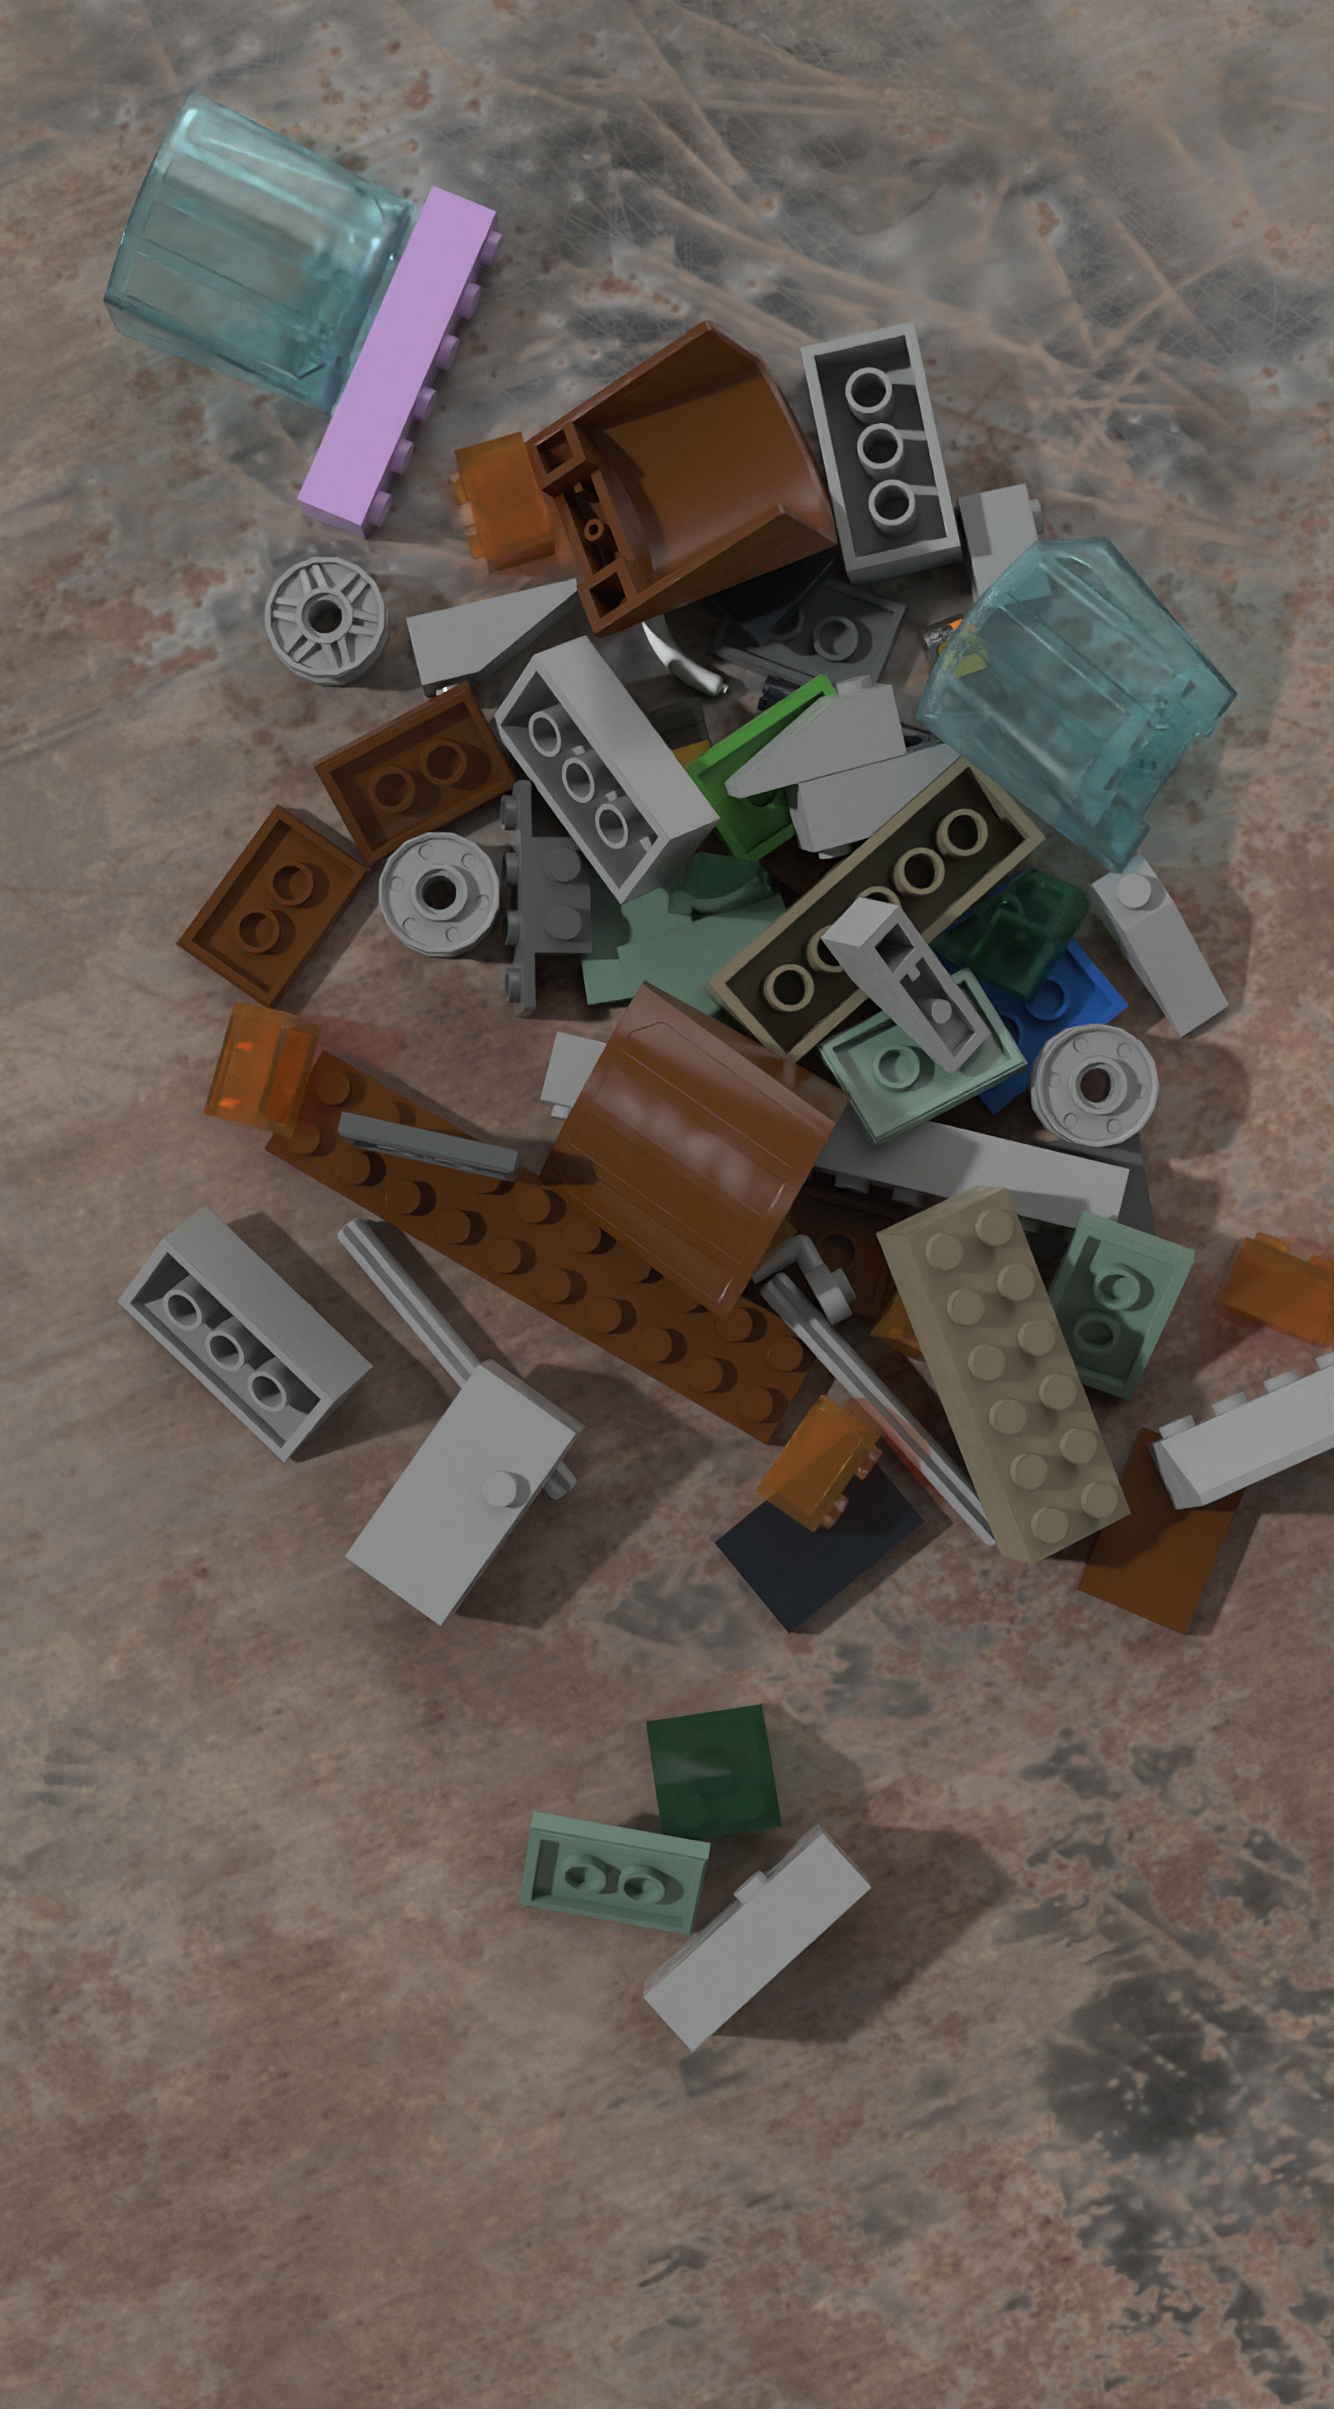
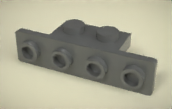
(547, 898)

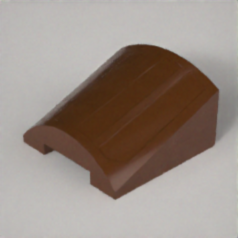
(682, 480)
(691, 1145)

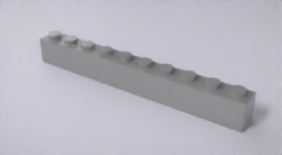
(921, 1163)

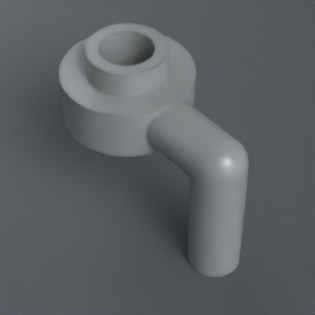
(830, 1289)

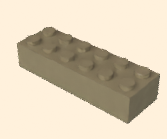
(925, 859)
(1004, 1373)

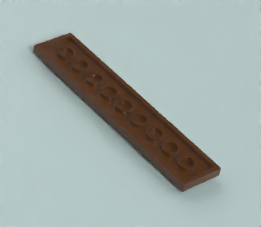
(548, 1256)

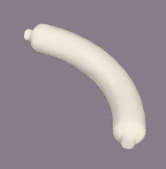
(678, 661)

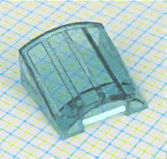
(252, 255)
(1075, 692)

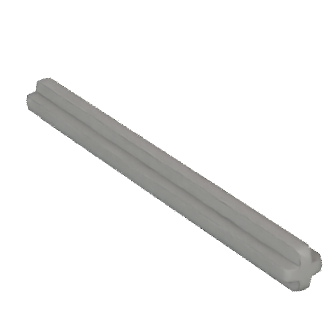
(424, 1319)
(878, 1401)

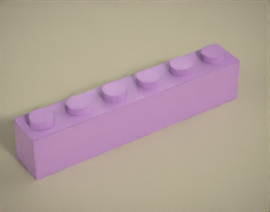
(400, 362)

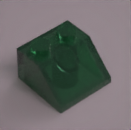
(713, 1773)

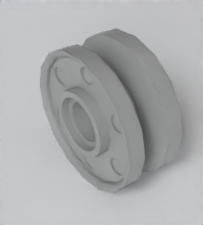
(307, 592)
(434, 859)
(1128, 1093)

